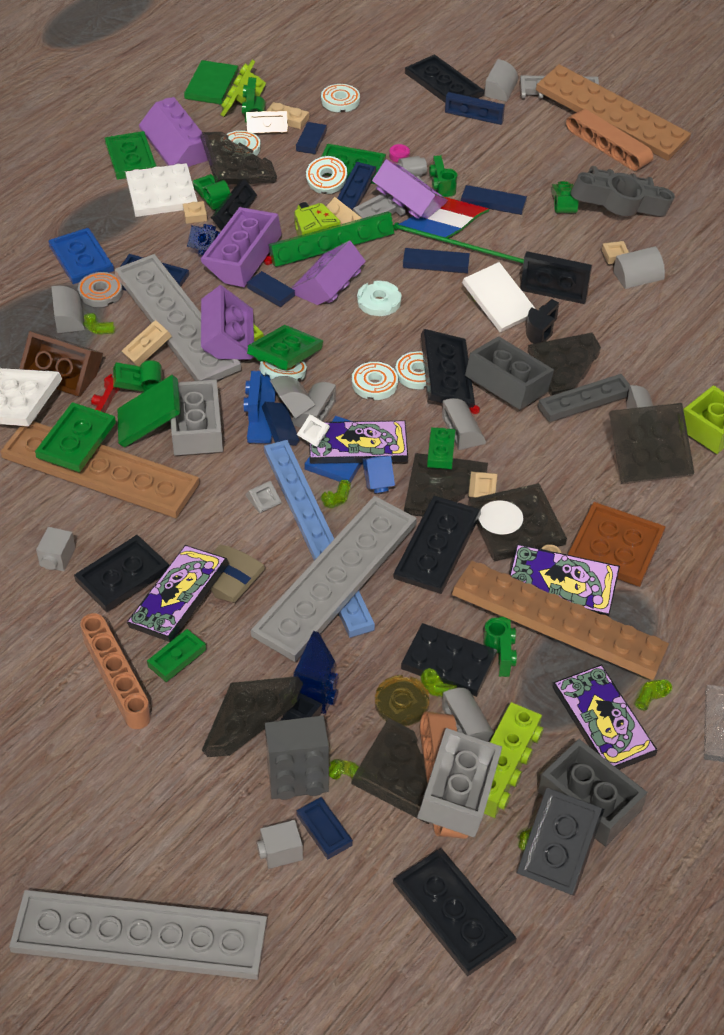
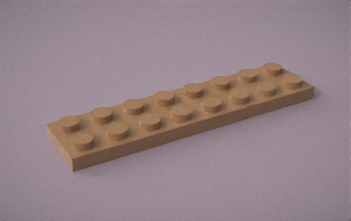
(580, 93)
(110, 473)
(561, 619)

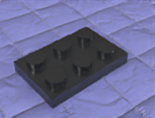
(556, 277)
(121, 573)
(451, 656)
(560, 841)

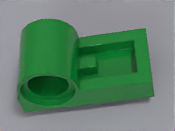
(252, 102)
(443, 179)
(212, 192)
(563, 199)
(137, 377)
(441, 448)
(500, 636)

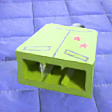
(313, 218)

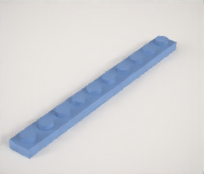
(313, 526)

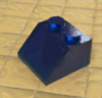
(318, 673)

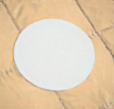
(501, 517)

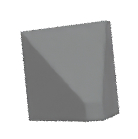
(263, 497)

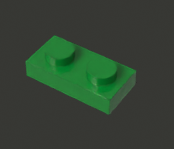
(176, 655)

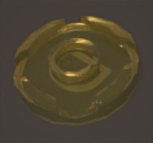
(402, 700)

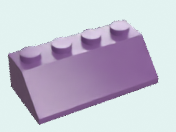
(173, 133)
(242, 245)

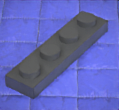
(584, 397)

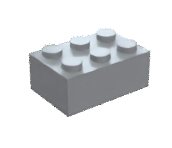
(198, 424)
(460, 782)

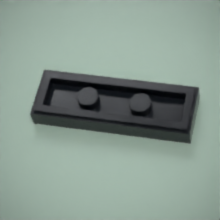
(240, 196)

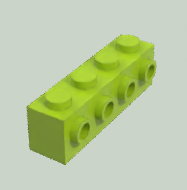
(516, 735)

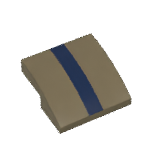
(238, 574)

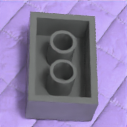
(509, 372)
(297, 757)
(593, 779)

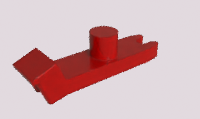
(104, 401)

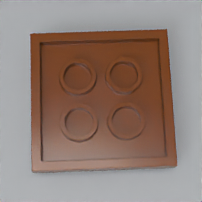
(618, 540)

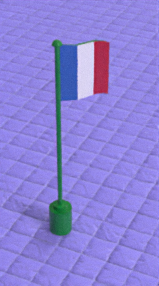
(447, 222)

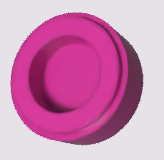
(398, 151)

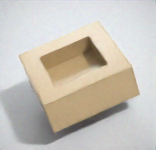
(194, 212)
(613, 249)
(482, 484)

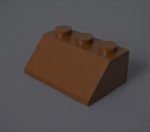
(74, 362)

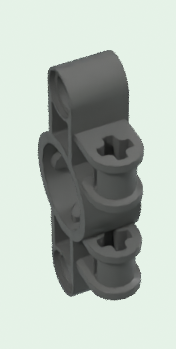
(622, 192)

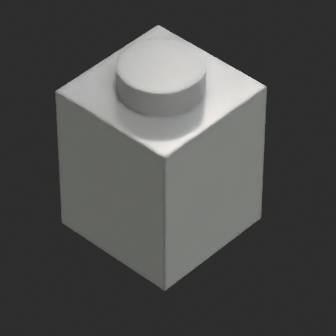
(55, 549)
(280, 844)

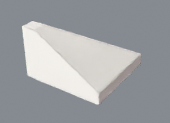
(313, 430)

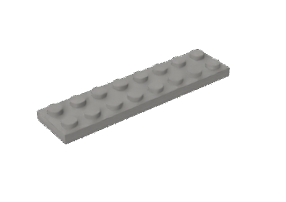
(169, 305)
(333, 578)
(139, 934)

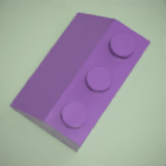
(408, 190)
(329, 274)
(226, 325)

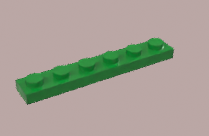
(330, 238)

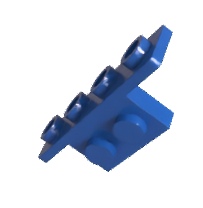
(259, 391)

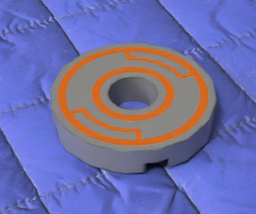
(100, 280)

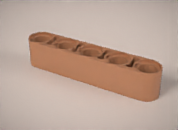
(609, 139)
(109, 657)
(432, 731)

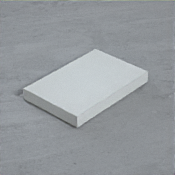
(498, 296)

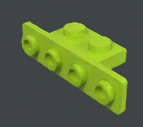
(236, 91)

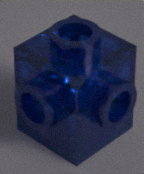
(202, 237)

